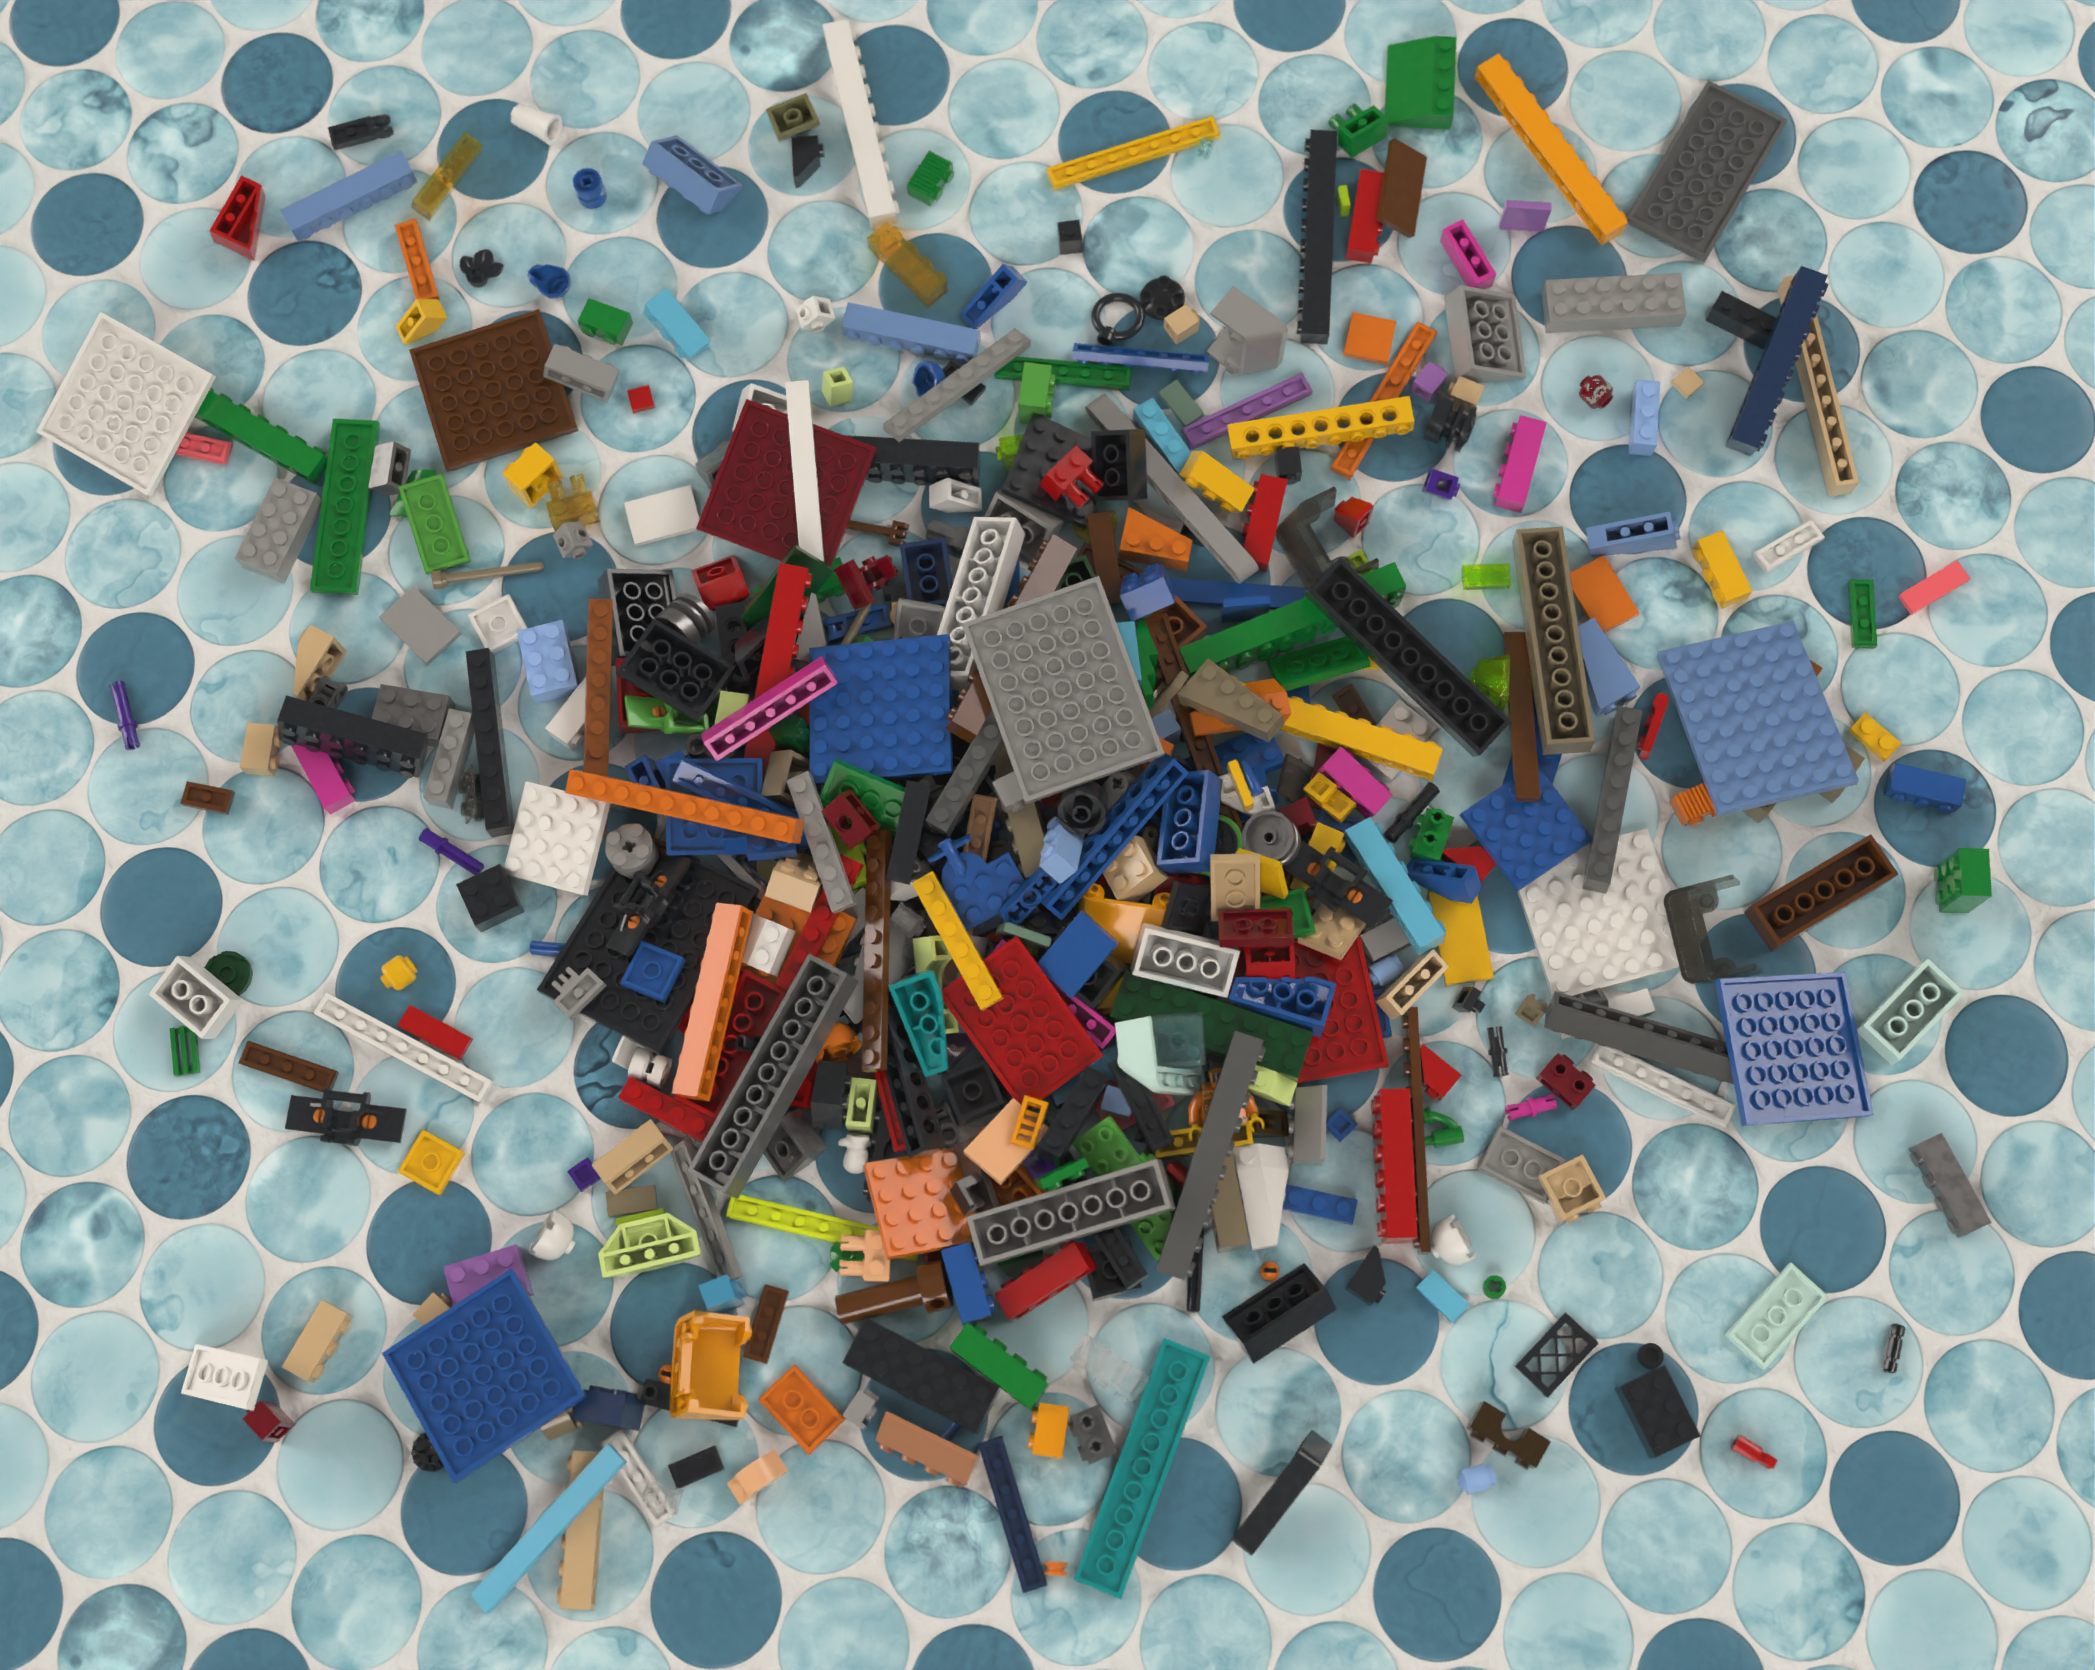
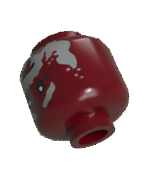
(1595, 391)

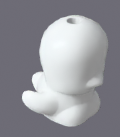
(856, 1152)

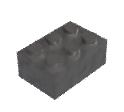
(413, 710)

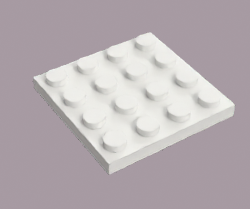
(556, 838)

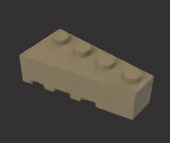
(1225, 698)

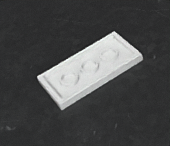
(224, 1377)

